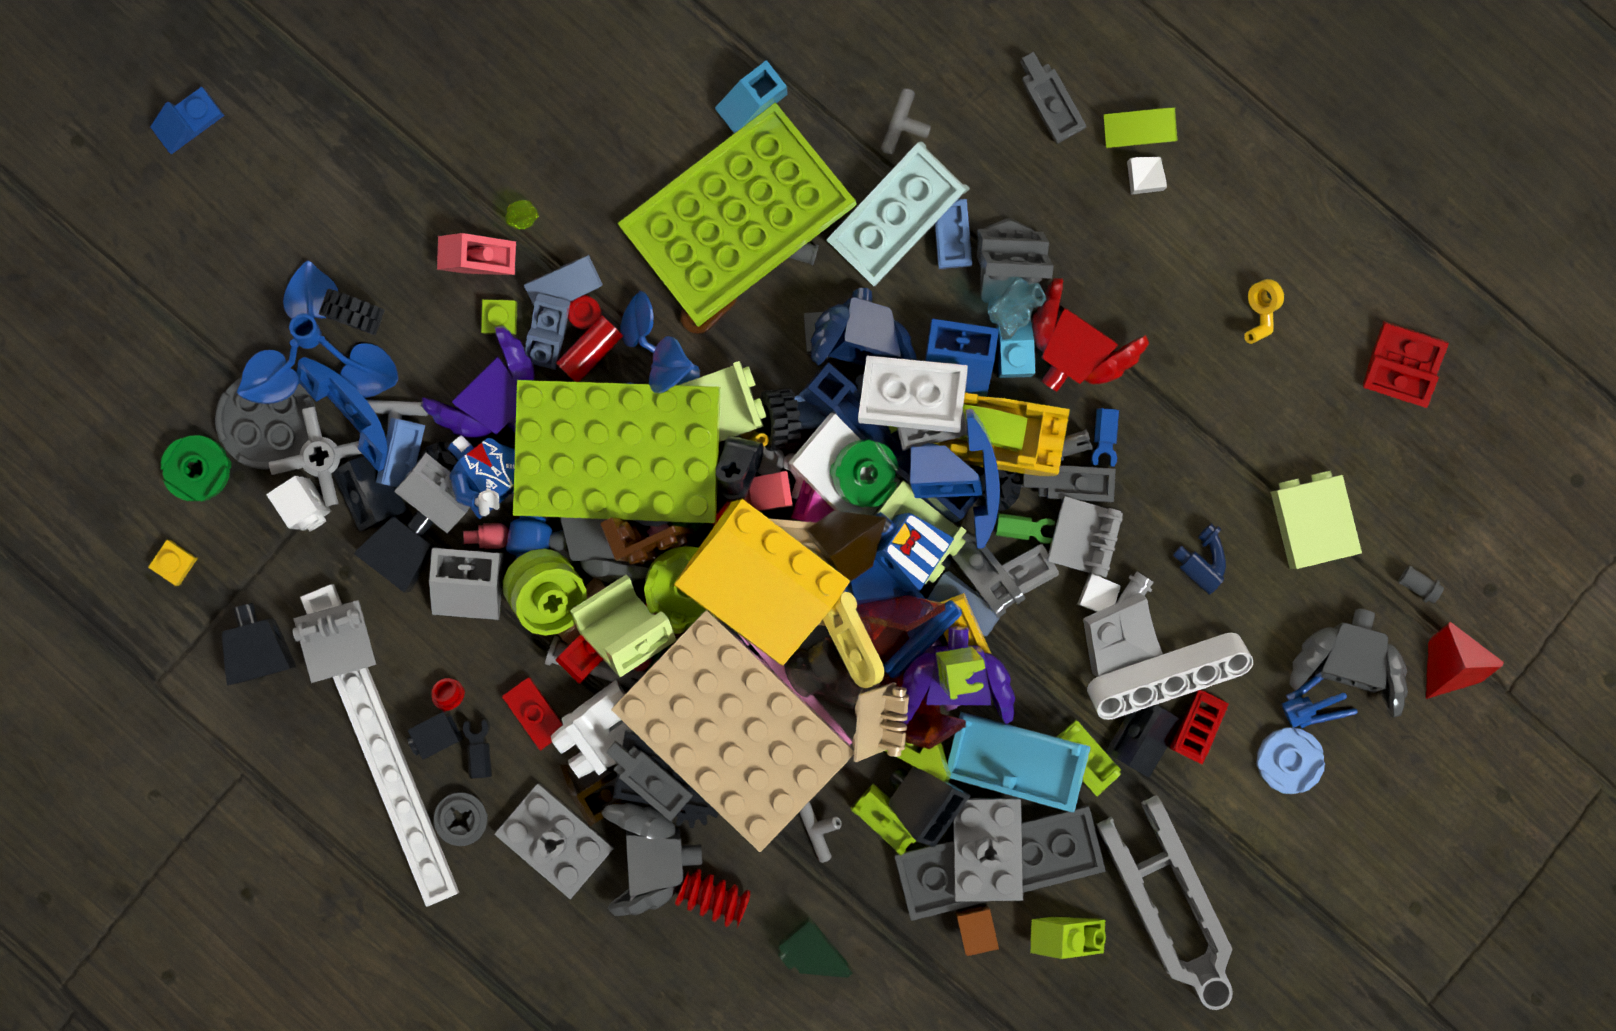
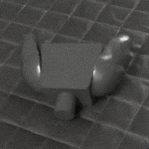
(589, 545)
(1355, 658)
(652, 856)

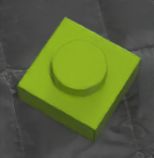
(499, 313)

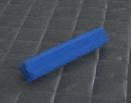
(922, 640)

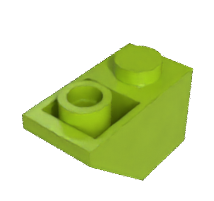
(1067, 937)

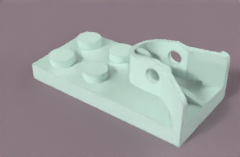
(897, 214)

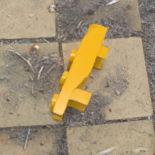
(1041, 443)

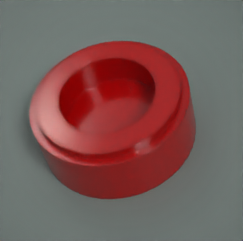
(584, 312)

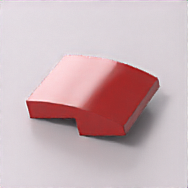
(1405, 364)

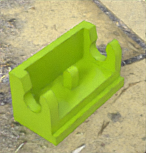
(956, 667)
(1100, 768)
(875, 811)

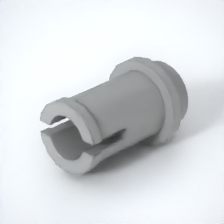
(1137, 585)

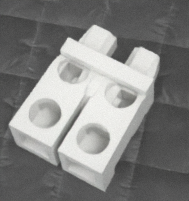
(593, 730)

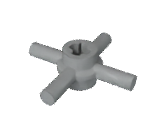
(308, 450)

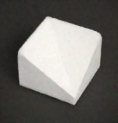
(1146, 175)
(1098, 593)

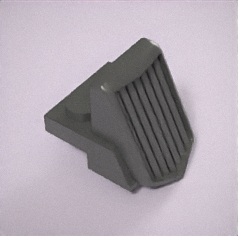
(1009, 252)

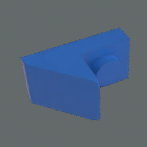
(186, 120)

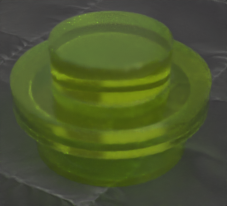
(521, 214)

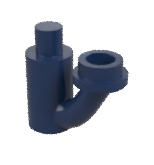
(1199, 570)

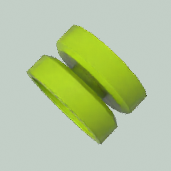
(543, 591)

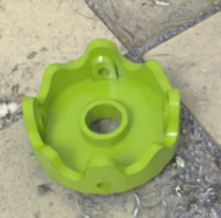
(664, 596)

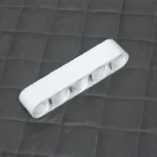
(1169, 676)

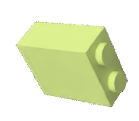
(1315, 520)

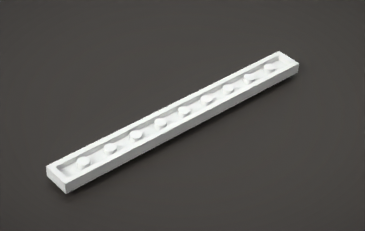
(390, 771)

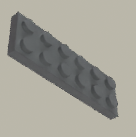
(1053, 852)

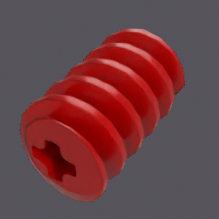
(713, 898)

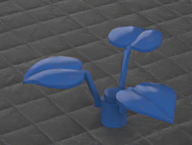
(669, 360)
(270, 377)

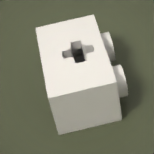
(299, 504)

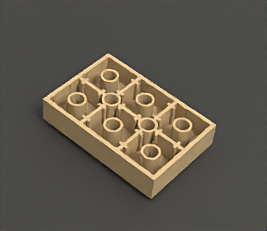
(733, 730)

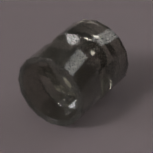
(814, 668)

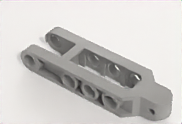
(1206, 972)

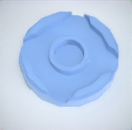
(1290, 760)

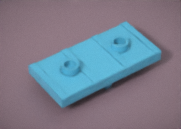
(1018, 762)

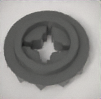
(459, 834)

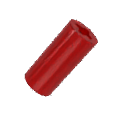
(589, 349)

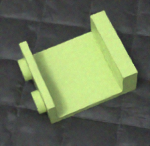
(737, 406)
(903, 502)
(622, 626)

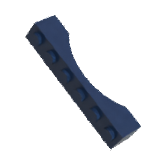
(835, 394)

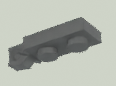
(1051, 99)
(1075, 483)
(649, 780)

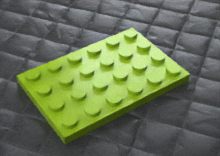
(737, 214)
(616, 451)

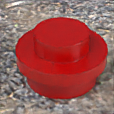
(447, 694)

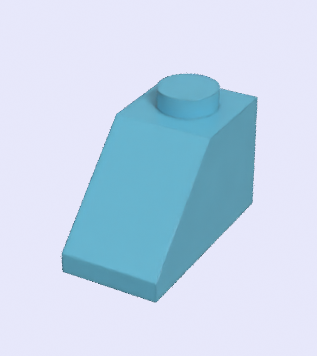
(1016, 354)

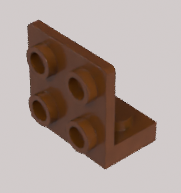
(630, 543)

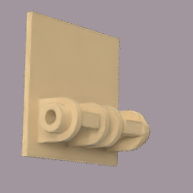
(876, 722)

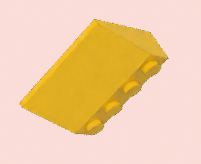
(761, 581)

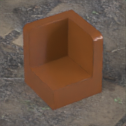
(977, 930)

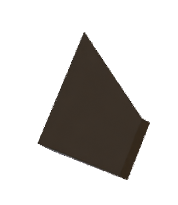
(848, 541)
(592, 792)

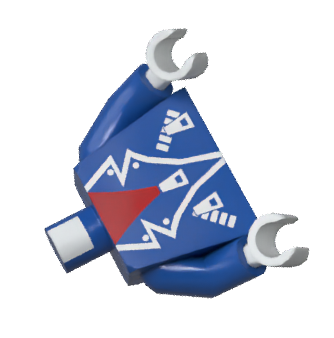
(482, 474)

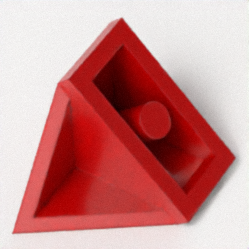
(1457, 661)

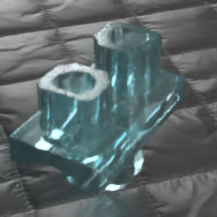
(1015, 306)

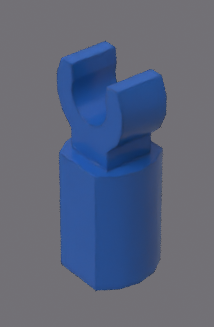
(1105, 435)

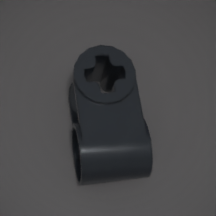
(738, 467)

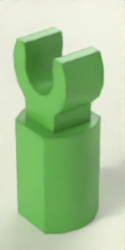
(1021, 527)

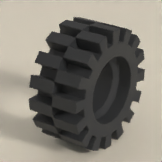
(351, 311)
(782, 419)

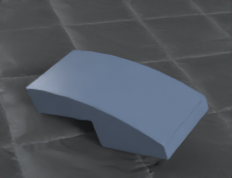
(567, 281)
(547, 330)
(951, 586)

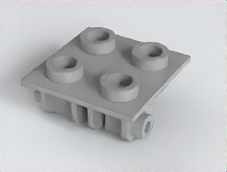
(1085, 536)
(334, 641)

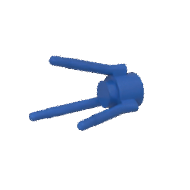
(1301, 710)

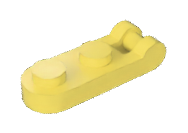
(854, 642)

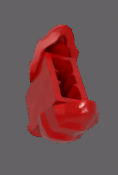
(1077, 347)

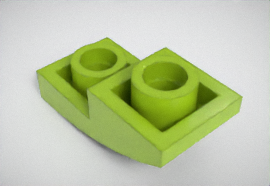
(1140, 127)
(1003, 428)

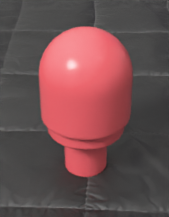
(488, 536)

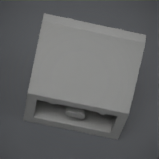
(466, 583)

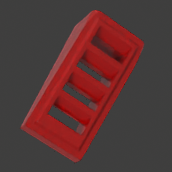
(1210, 732)

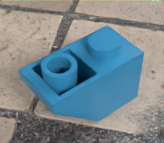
(751, 96)

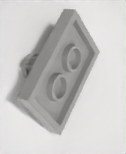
(554, 840)
(988, 850)

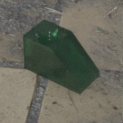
(812, 952)

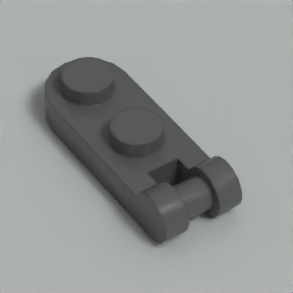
(987, 575)

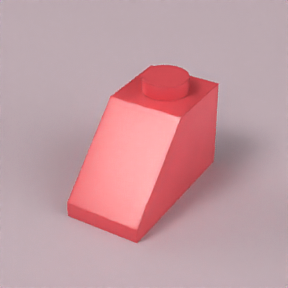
(476, 254)
(770, 492)

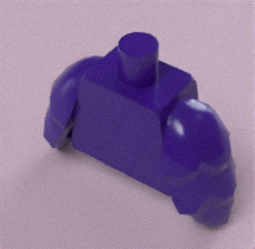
(491, 397)
(923, 681)

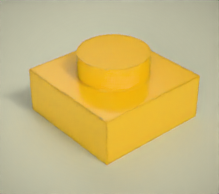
(173, 562)

